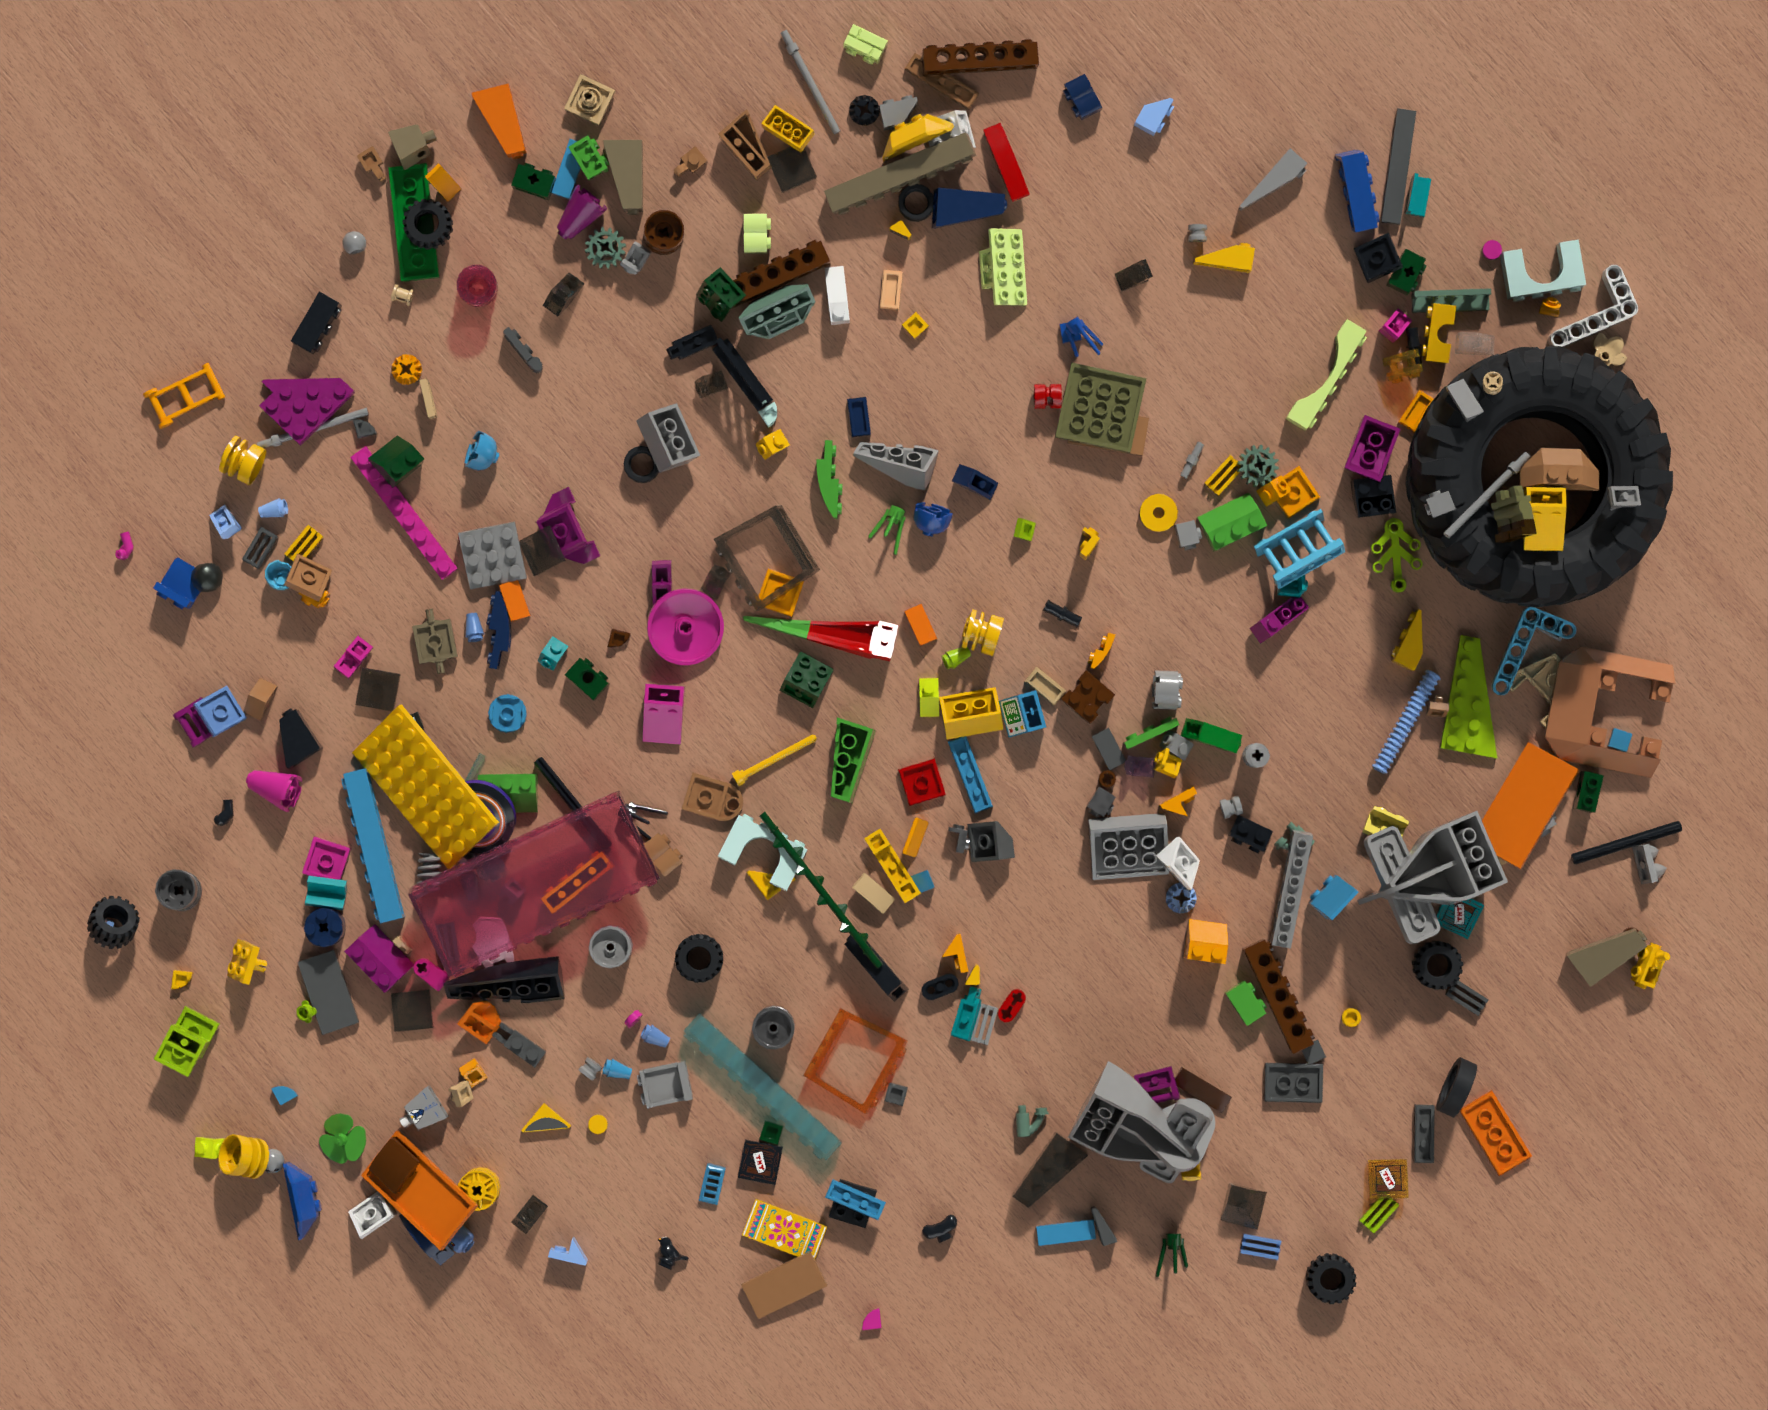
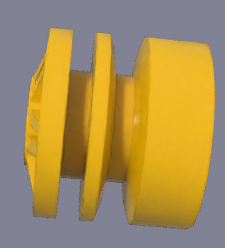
(245, 461)
(982, 632)
(243, 1156)
(489, 1183)

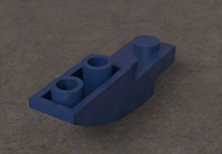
(501, 622)

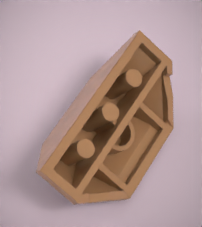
(1560, 469)

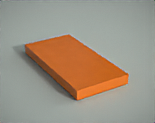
(1495, 1133)

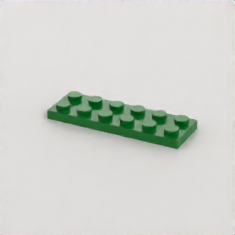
(407, 188)

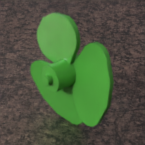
(342, 1145)

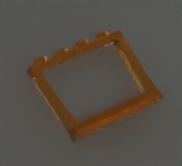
(827, 1046)

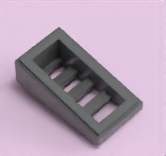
(1105, 1234)

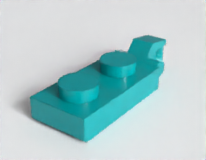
(967, 1015)

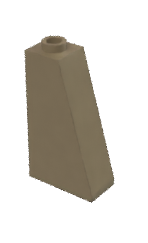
(627, 169)
(1604, 956)

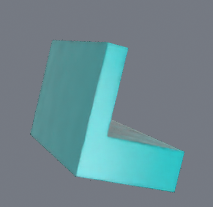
(1418, 196)
(326, 892)

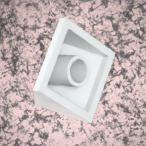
(1180, 862)
(371, 1214)

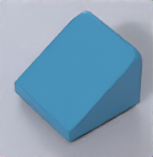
(923, 881)

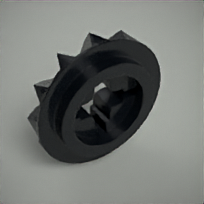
(867, 118)

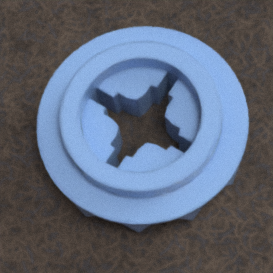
(1174, 904)

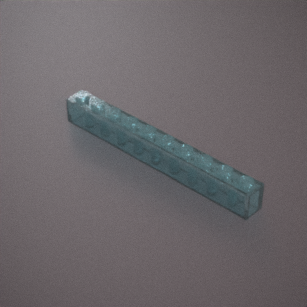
(765, 1088)

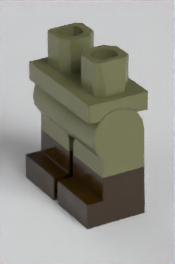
(1513, 515)

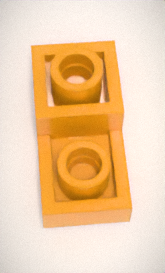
(1098, 655)

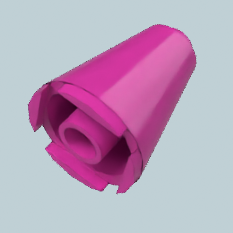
(275, 787)

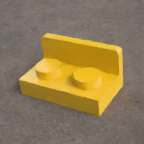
(1089, 545)

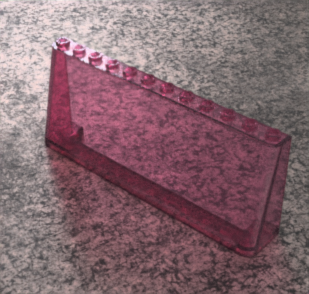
(533, 884)

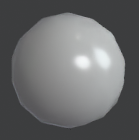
(354, 242)
(275, 1161)

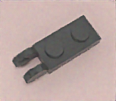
(523, 350)
(521, 1045)

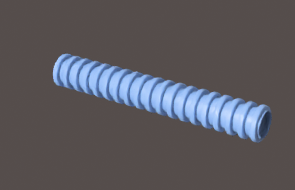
(1406, 721)

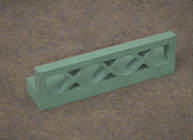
(1463, 299)

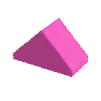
(1395, 325)

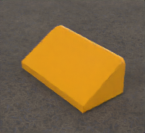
(915, 837)

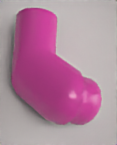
(127, 547)

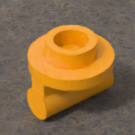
(1550, 307)

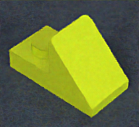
(929, 697)

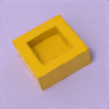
(915, 325)

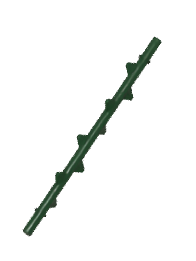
(817, 881)

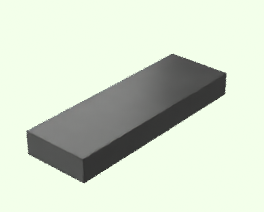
(1424, 1133)

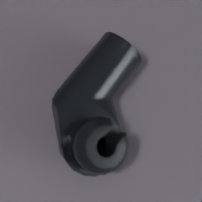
(226, 815)

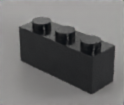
(317, 323)

